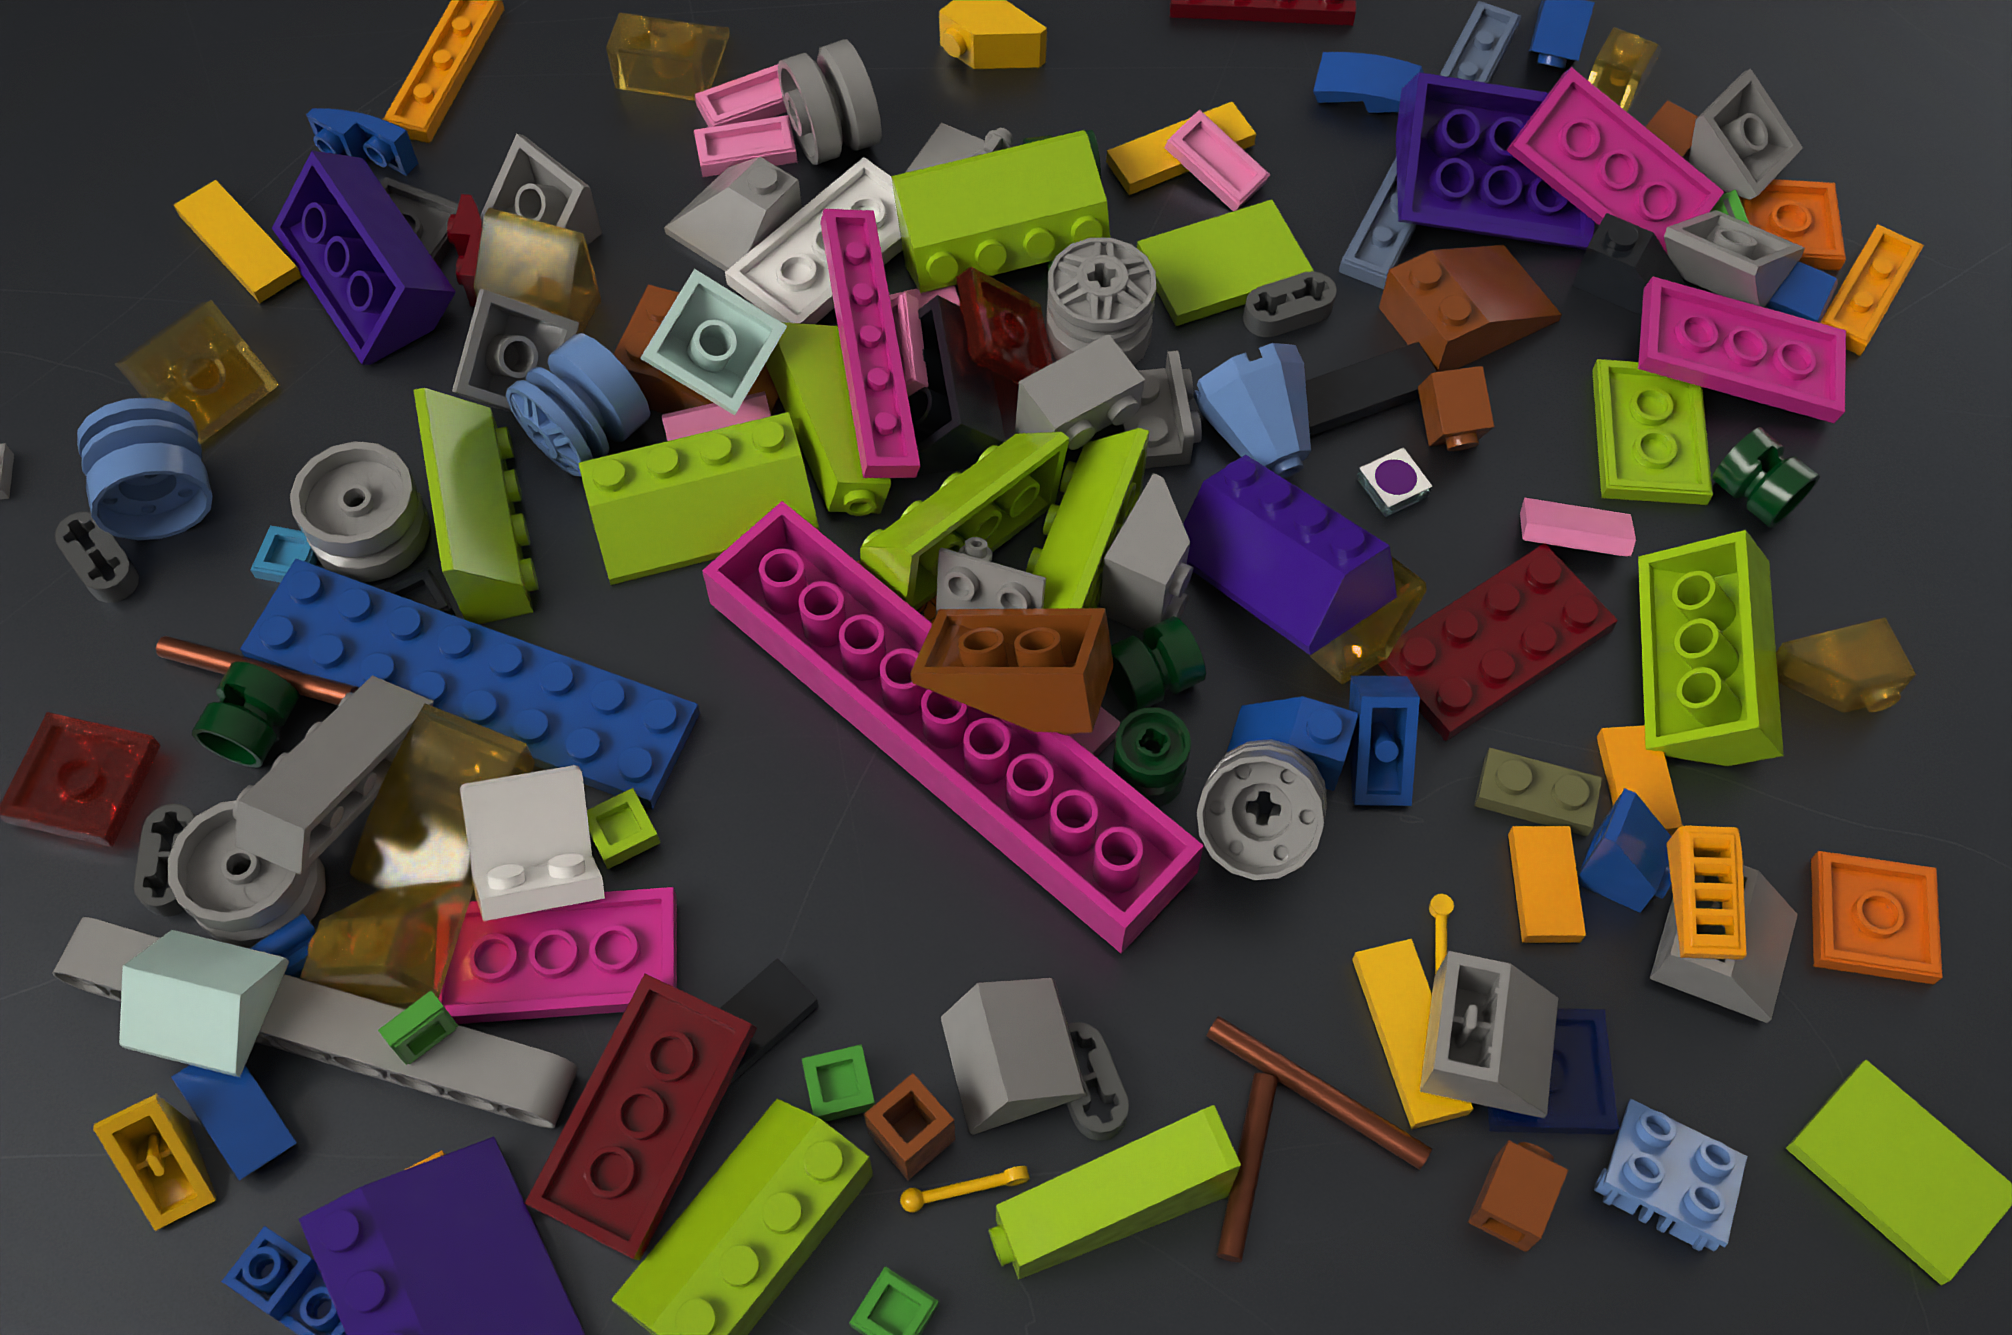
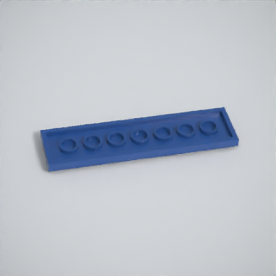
(557, 705)

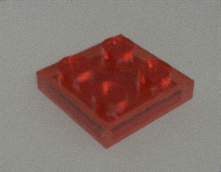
(1002, 327)
(79, 779)

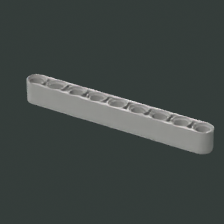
(344, 1033)

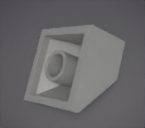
(737, 212)

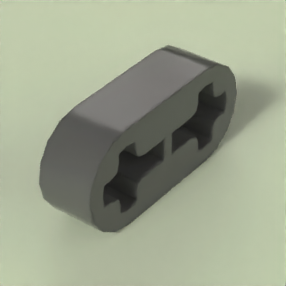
(1289, 303)
(87, 562)
(153, 858)
(1107, 1082)

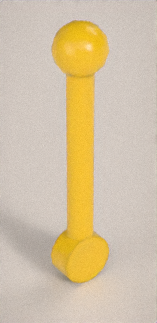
(1440, 908)
(914, 1199)

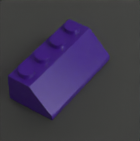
(361, 256)
(1286, 555)

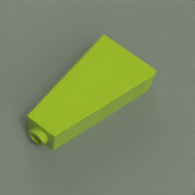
(814, 390)
(1117, 1194)

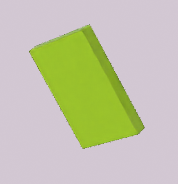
(1222, 260)
(1650, 436)
(1903, 1172)

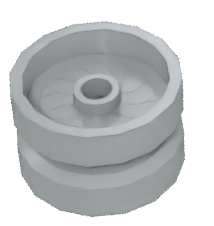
(830, 101)
(360, 511)
(234, 891)

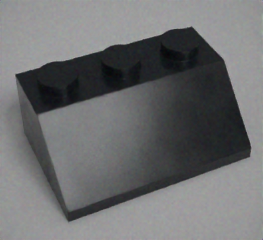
(960, 407)

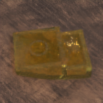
(418, 816)

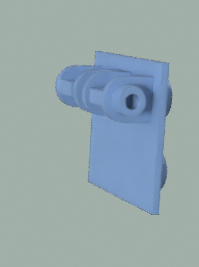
(1675, 1175)

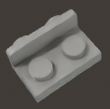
(1167, 414)

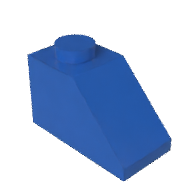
(1560, 30)
(1310, 725)
(1383, 739)
(1628, 855)

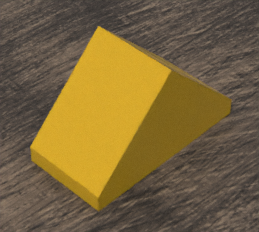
(157, 1159)

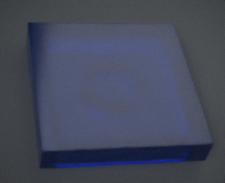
(1580, 1081)

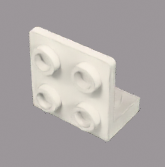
(530, 842)

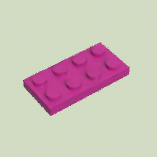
(1610, 160)
(1743, 350)
(562, 958)

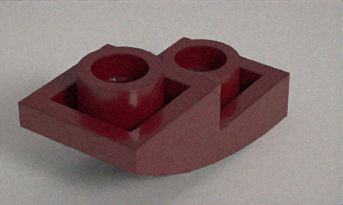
(465, 232)

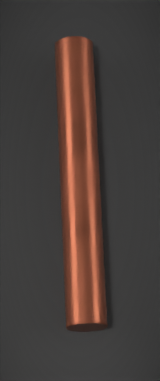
(1250, 1157)

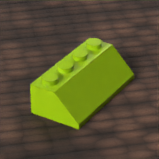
(999, 209)
(692, 495)
(987, 501)
(475, 507)
(1083, 527)
(1710, 652)
(748, 1228)

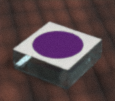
(1394, 482)

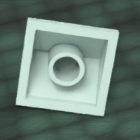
(713, 342)
(197, 1000)

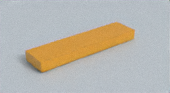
(443, 67)

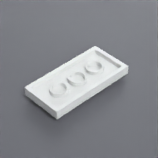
(790, 269)

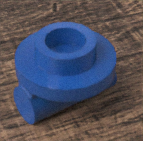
(290, 942)

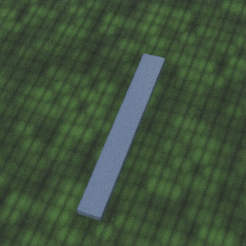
(1380, 236)

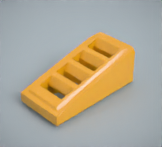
(1691, 854)

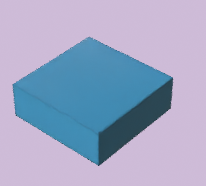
(279, 552)

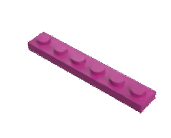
(869, 345)

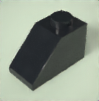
(1622, 263)

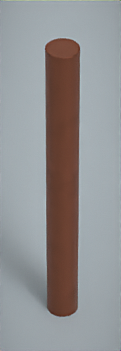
(220, 661)
(1319, 1092)

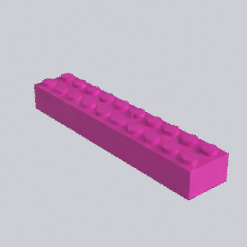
(1023, 790)

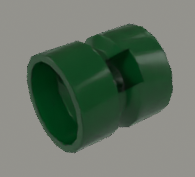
(1765, 477)
(1161, 661)
(248, 709)
(1152, 753)

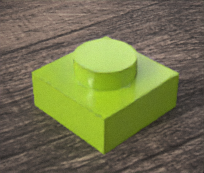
(621, 828)

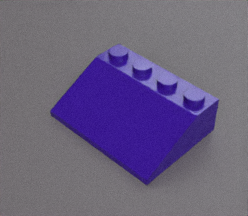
(1458, 167)
(440, 1253)

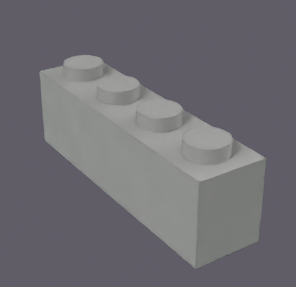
(326, 777)

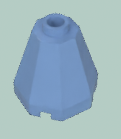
(1260, 407)

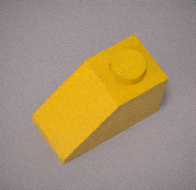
(992, 35)

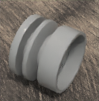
(1097, 291)
(1255, 842)

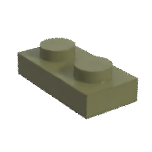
(1538, 791)

